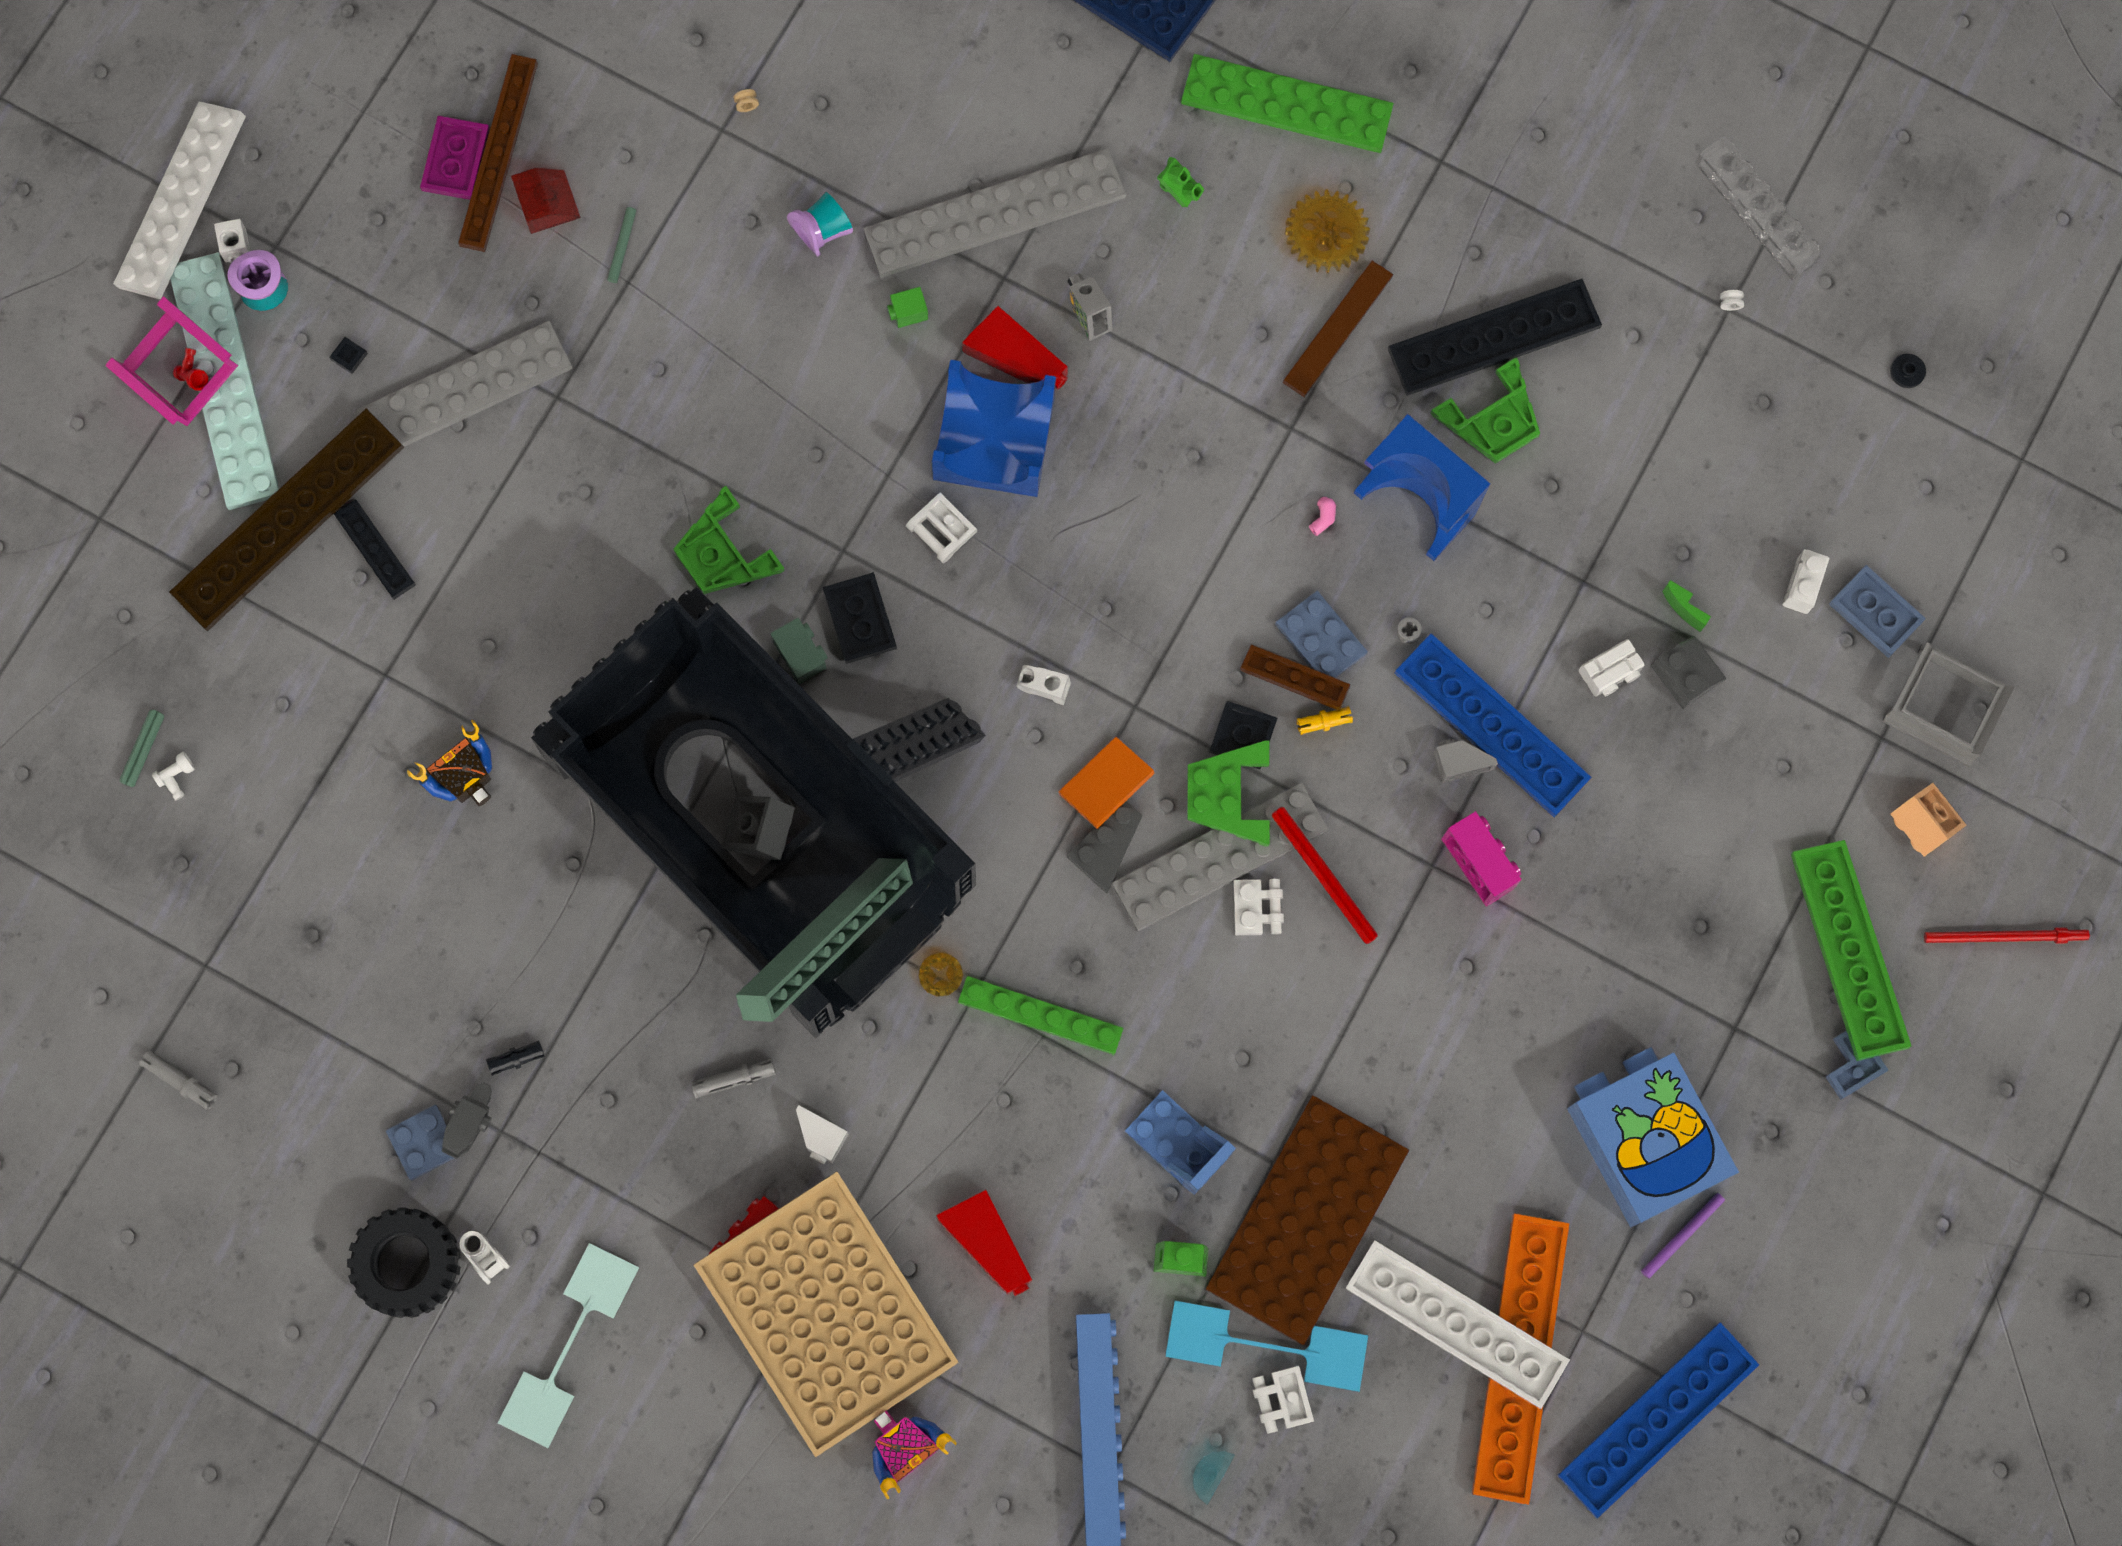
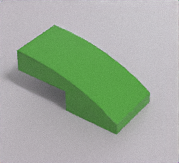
(1678, 600)

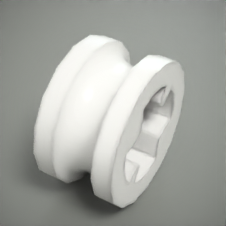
(1732, 300)

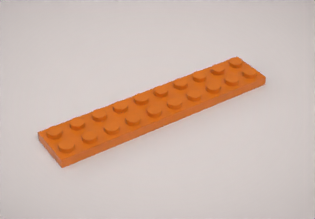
(1530, 1303)

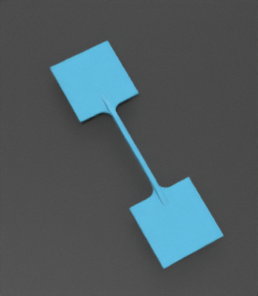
(1332, 1357)

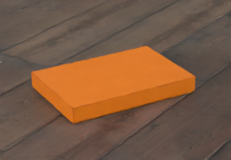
(1106, 782)

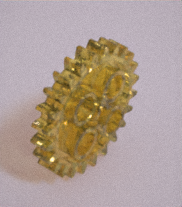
(1347, 221)

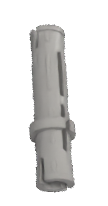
(744, 1075)
(187, 1086)

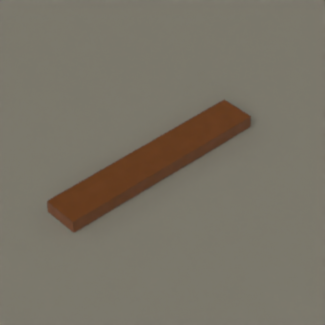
(1338, 328)

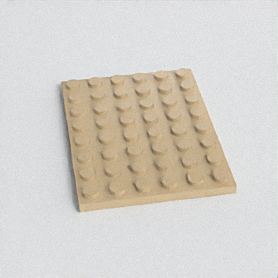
(826, 1314)

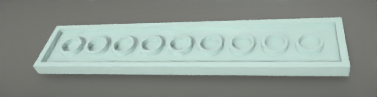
(233, 410)

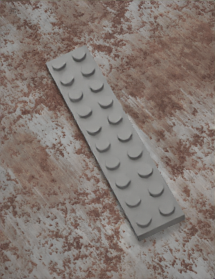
(994, 213)

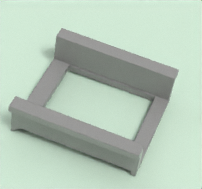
(1931, 734)

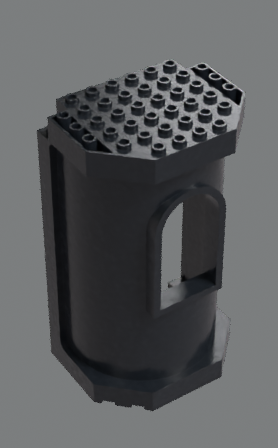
(704, 675)

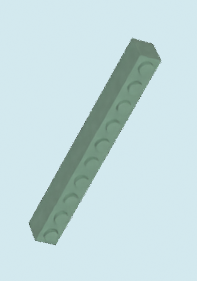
(823, 940)

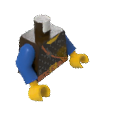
(460, 771)

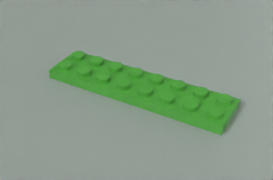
(1287, 103)
(1850, 950)

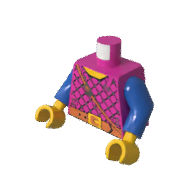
(904, 1448)

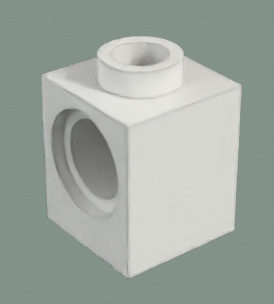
(230, 231)

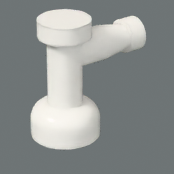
(166, 777)

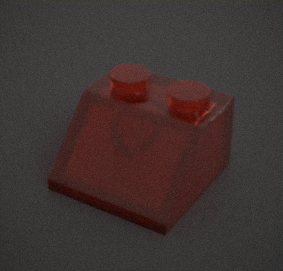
(545, 198)

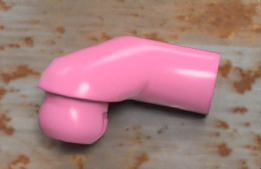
(1327, 515)

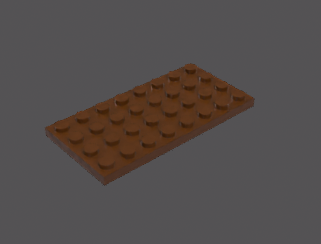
(1307, 1220)

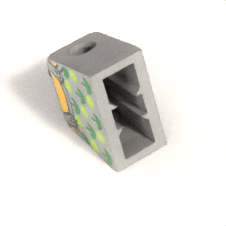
(1090, 306)

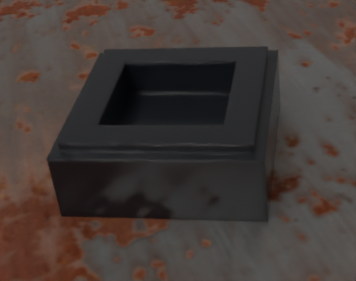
(348, 355)

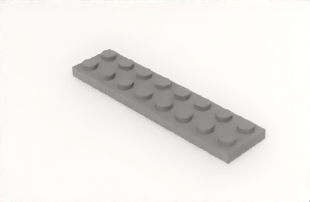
(472, 385)
(1212, 861)

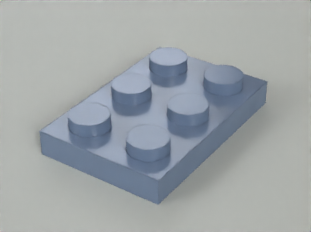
(1877, 611)
(1321, 636)

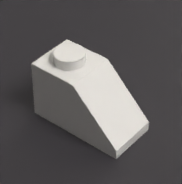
(820, 1136)

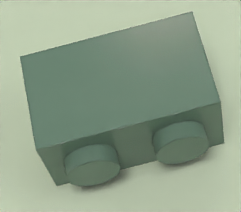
(799, 651)

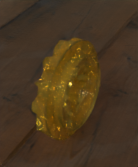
(940, 961)

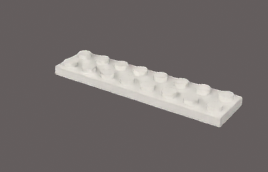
(179, 200)
(1458, 1324)

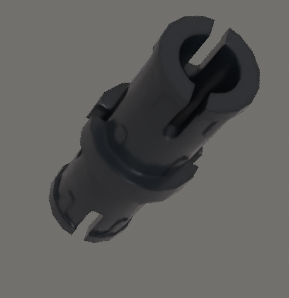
(515, 1058)

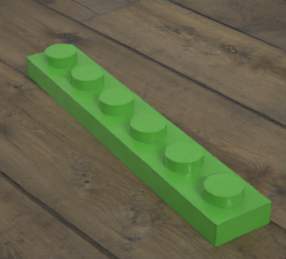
(1040, 1015)

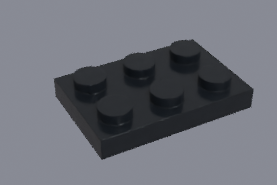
(859, 618)

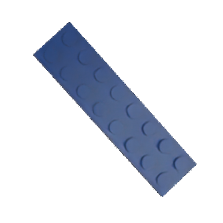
(1492, 725)
(1658, 1420)

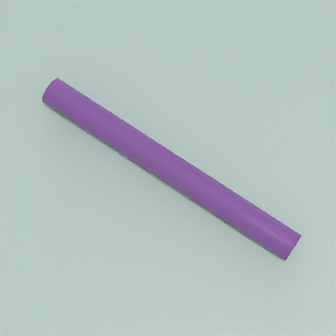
(1680, 1238)

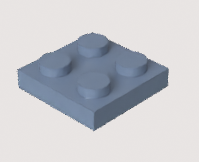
(420, 1142)

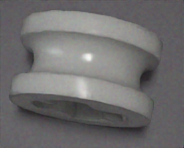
(1416, 634)

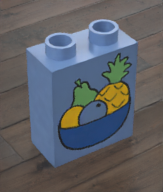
(1650, 1136)

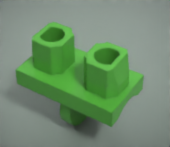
(1179, 183)

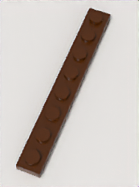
(498, 153)

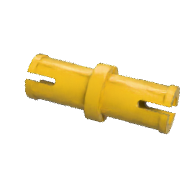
(1324, 720)

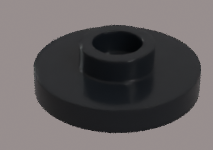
(1908, 370)

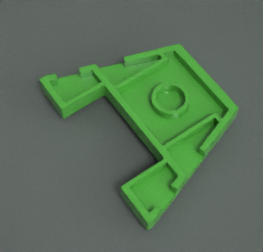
(1502, 425)
(713, 557)
(1216, 792)

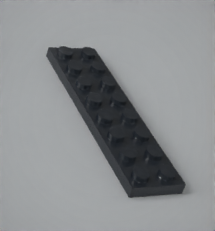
(1494, 337)
(916, 741)

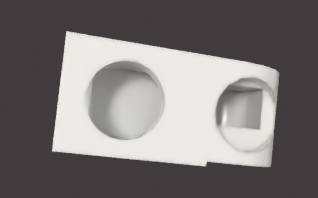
(1044, 683)

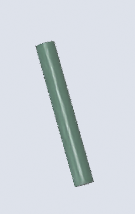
(621, 245)

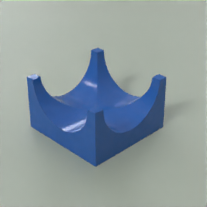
(993, 432)
(1424, 465)

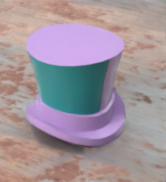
(820, 223)
(258, 280)

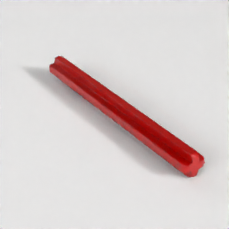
(1324, 875)

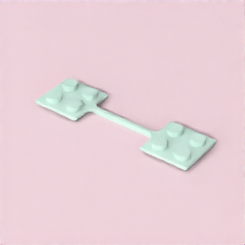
(538, 1404)

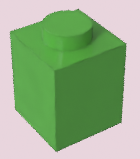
(908, 307)

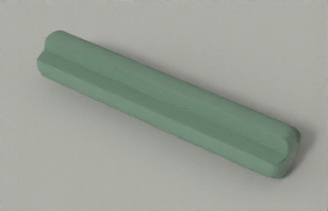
(141, 748)

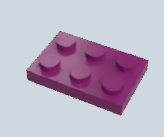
(454, 157)

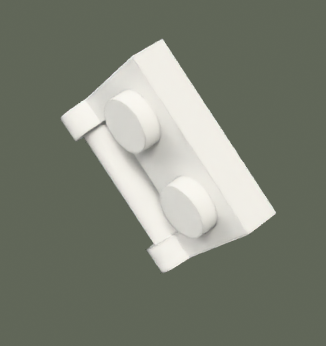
(947, 522)

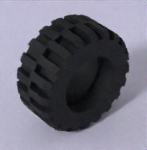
(372, 1242)

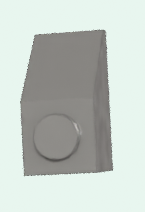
(1461, 760)

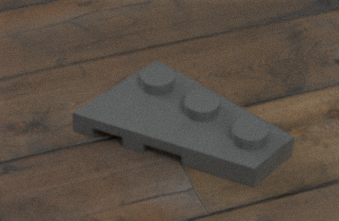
(1104, 848)

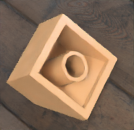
(1927, 819)

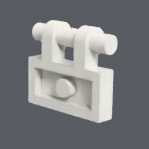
(1248, 907)
(1291, 1397)

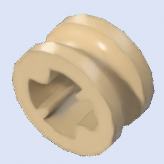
(746, 100)

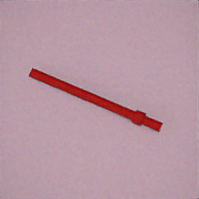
(2059, 935)

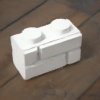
(1805, 581)
(1612, 668)

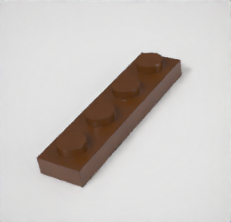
(1295, 677)

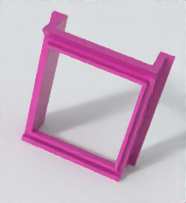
(127, 369)

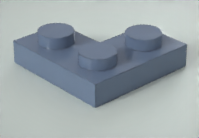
(1854, 1073)

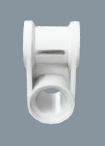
(483, 1257)

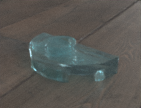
(1210, 1473)

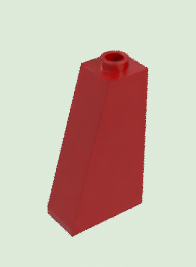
(1013, 350)
(985, 1238)

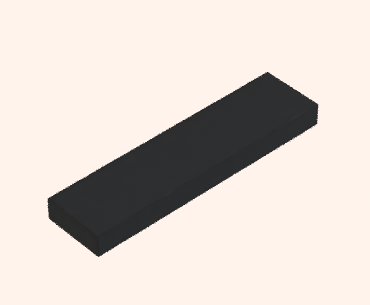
(374, 549)

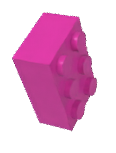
(1482, 858)

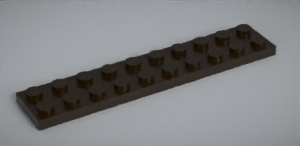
(286, 519)

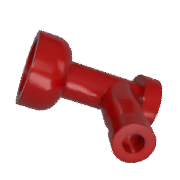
(195, 378)

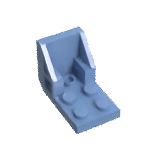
(1179, 1142)

